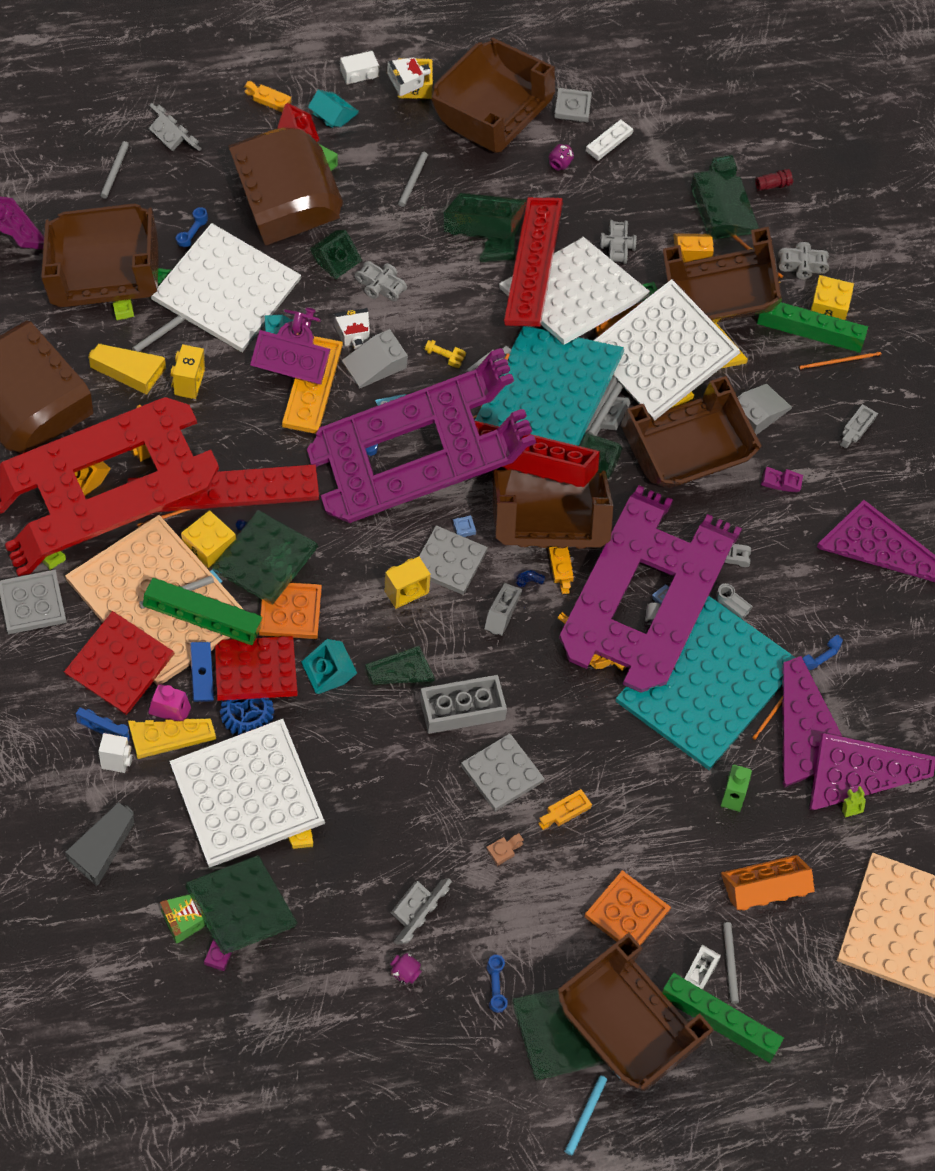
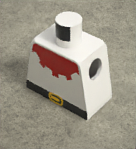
(407, 74)
(352, 327)

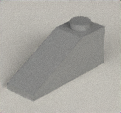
(502, 609)

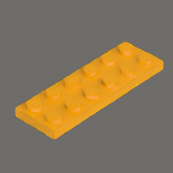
(309, 399)

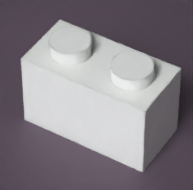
(359, 67)
(115, 753)

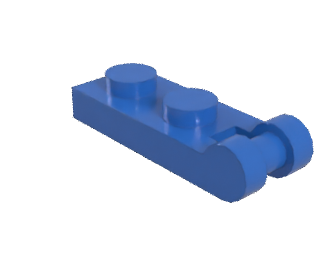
(101, 725)

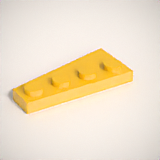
(160, 737)

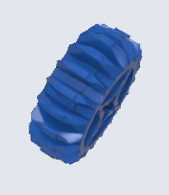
(259, 717)

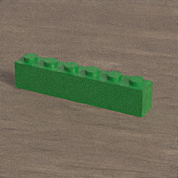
(815, 326)
(202, 611)
(723, 1018)

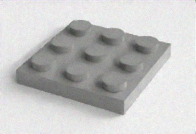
(452, 559)
(32, 602)
(502, 772)

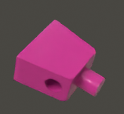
(170, 703)

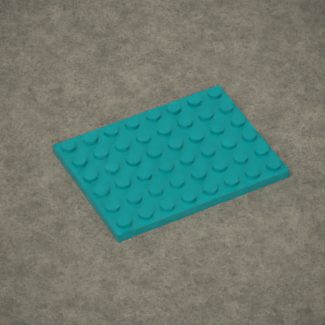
(554, 384)
(715, 687)

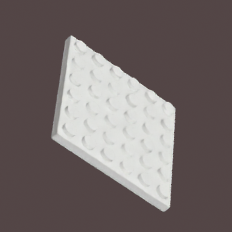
(226, 287)
(584, 291)
(667, 349)
(246, 792)

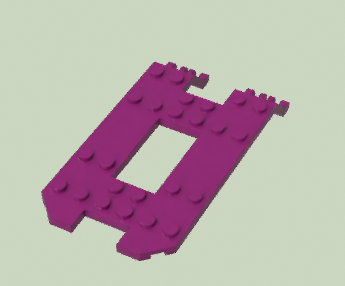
(463, 455)
(637, 540)

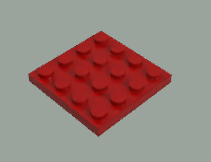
(119, 662)
(256, 670)

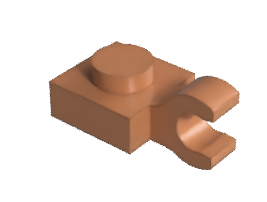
(502, 850)

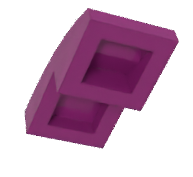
(782, 481)

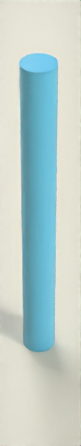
(586, 1115)

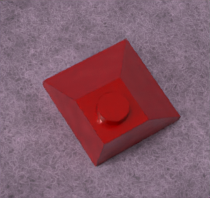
(297, 118)

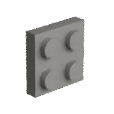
(573, 104)

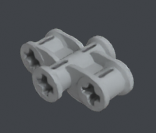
(618, 241)
(803, 260)
(380, 281)

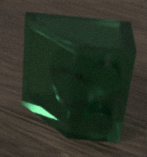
(336, 253)
(608, 454)

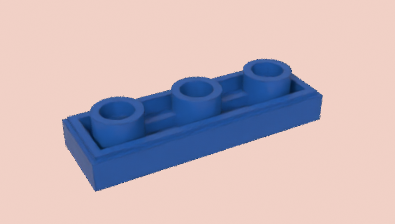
(201, 660)

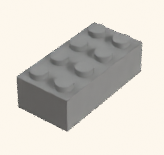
(463, 704)

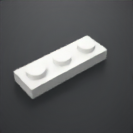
(609, 140)

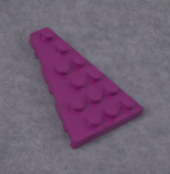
(877, 540)
(803, 722)
(855, 763)

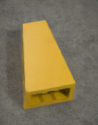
(128, 366)

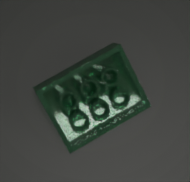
(723, 204)
(484, 216)

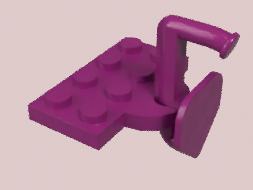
(18, 225)
(292, 354)

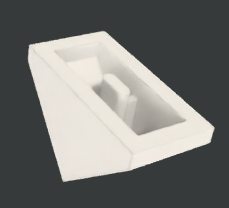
(702, 967)

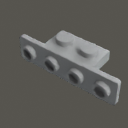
(168, 132)
(615, 413)
(415, 906)

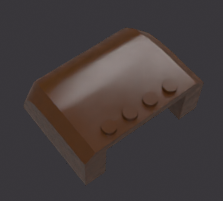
(493, 93)
(286, 182)
(100, 255)
(729, 283)
(37, 391)
(691, 437)
(549, 512)
(629, 1017)

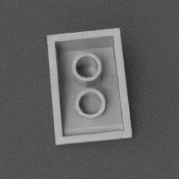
(376, 359)
(763, 407)

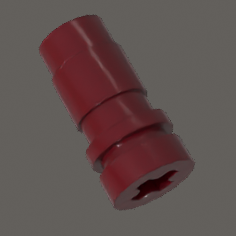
(774, 180)

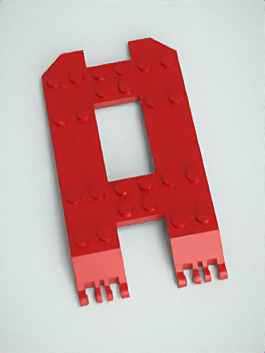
(77, 519)

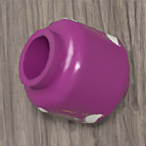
(561, 157)
(405, 968)

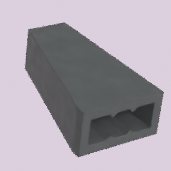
(100, 844)

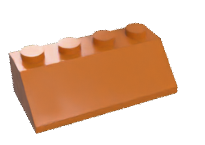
(768, 882)

